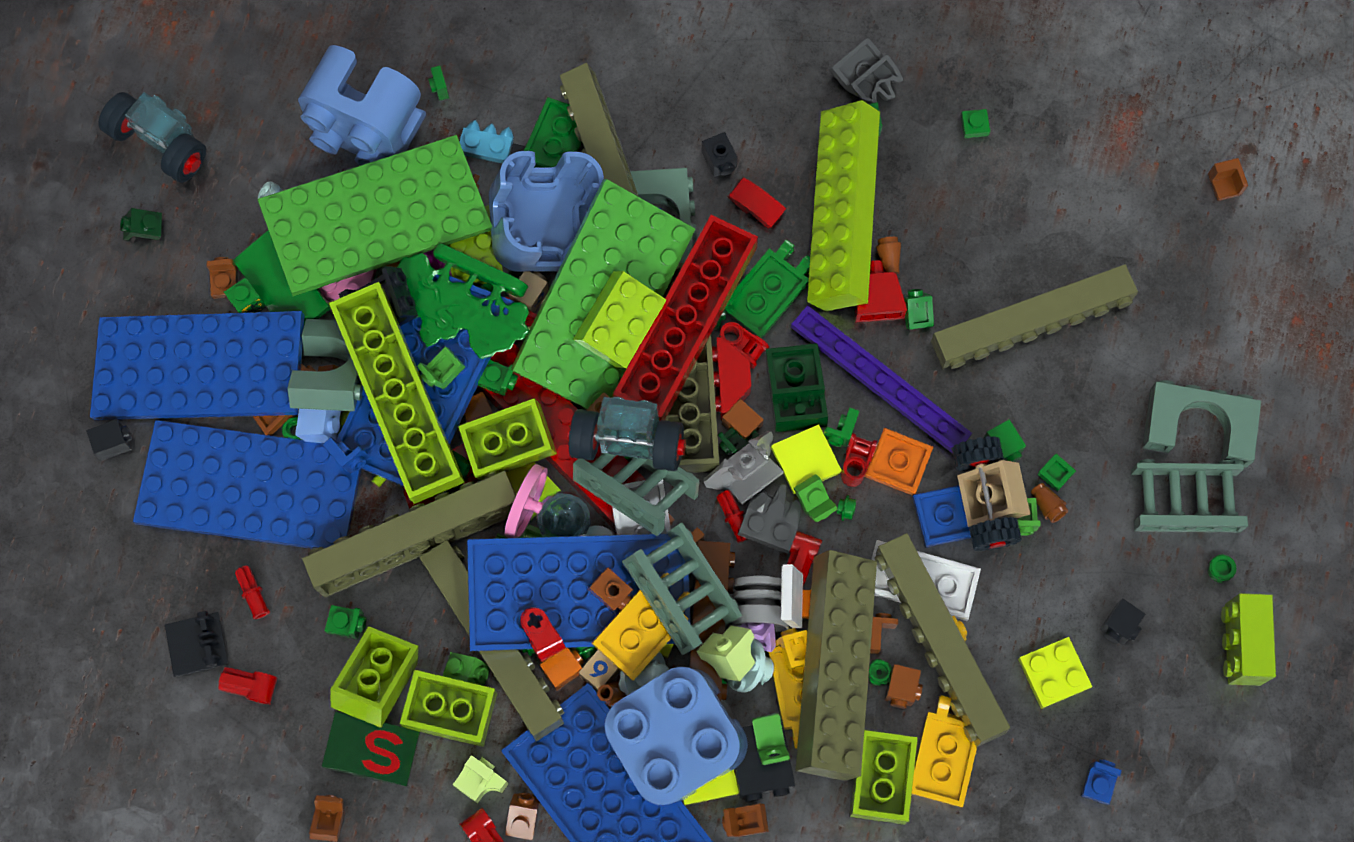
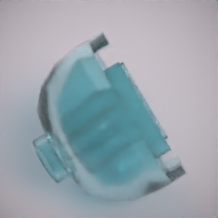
(563, 515)

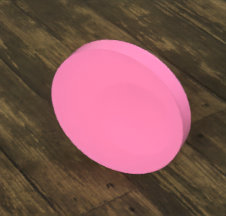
(526, 502)

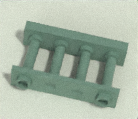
(629, 501)
(1176, 519)
(666, 608)

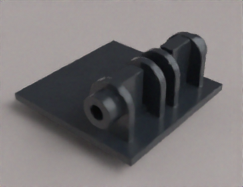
(196, 644)

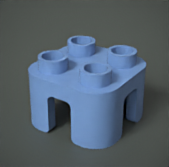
(361, 123)
(540, 209)
(675, 735)

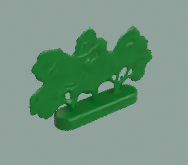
(451, 306)

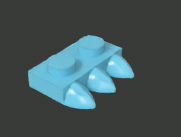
(486, 144)

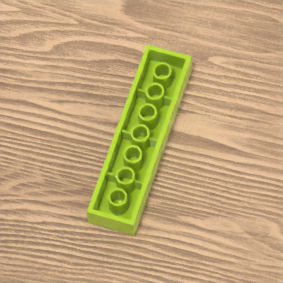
(844, 206)
(396, 393)

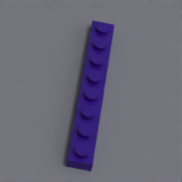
(880, 379)

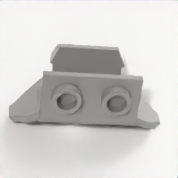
(746, 470)

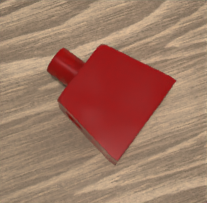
(884, 297)

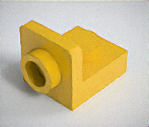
(793, 647)

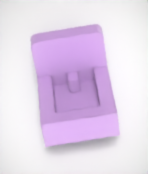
(764, 633)

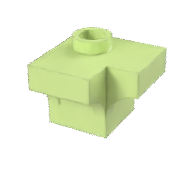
(729, 652)
(478, 779)

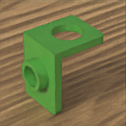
(769, 738)

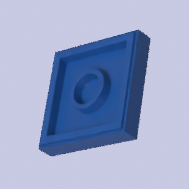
(941, 516)

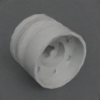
(761, 597)

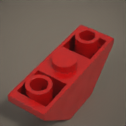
(732, 376)

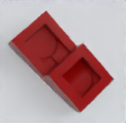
(756, 201)

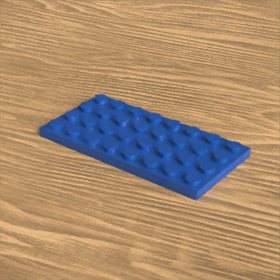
(196, 365)
(449, 404)
(245, 486)
(551, 576)
(588, 787)

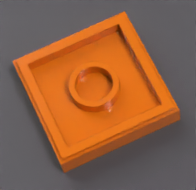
(899, 461)

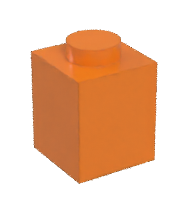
(562, 668)

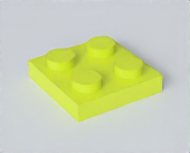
(1055, 672)

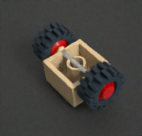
(990, 493)

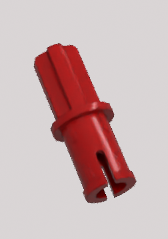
(732, 513)
(251, 592)

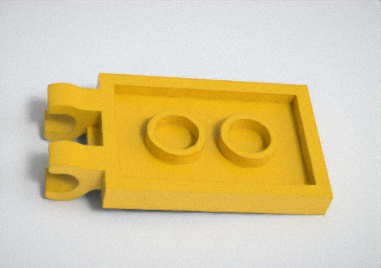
(634, 636)
(788, 691)
(943, 757)

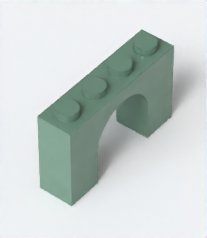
(670, 189)
(327, 389)
(1236, 413)

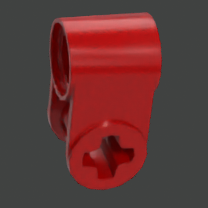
(745, 343)
(857, 456)
(544, 637)

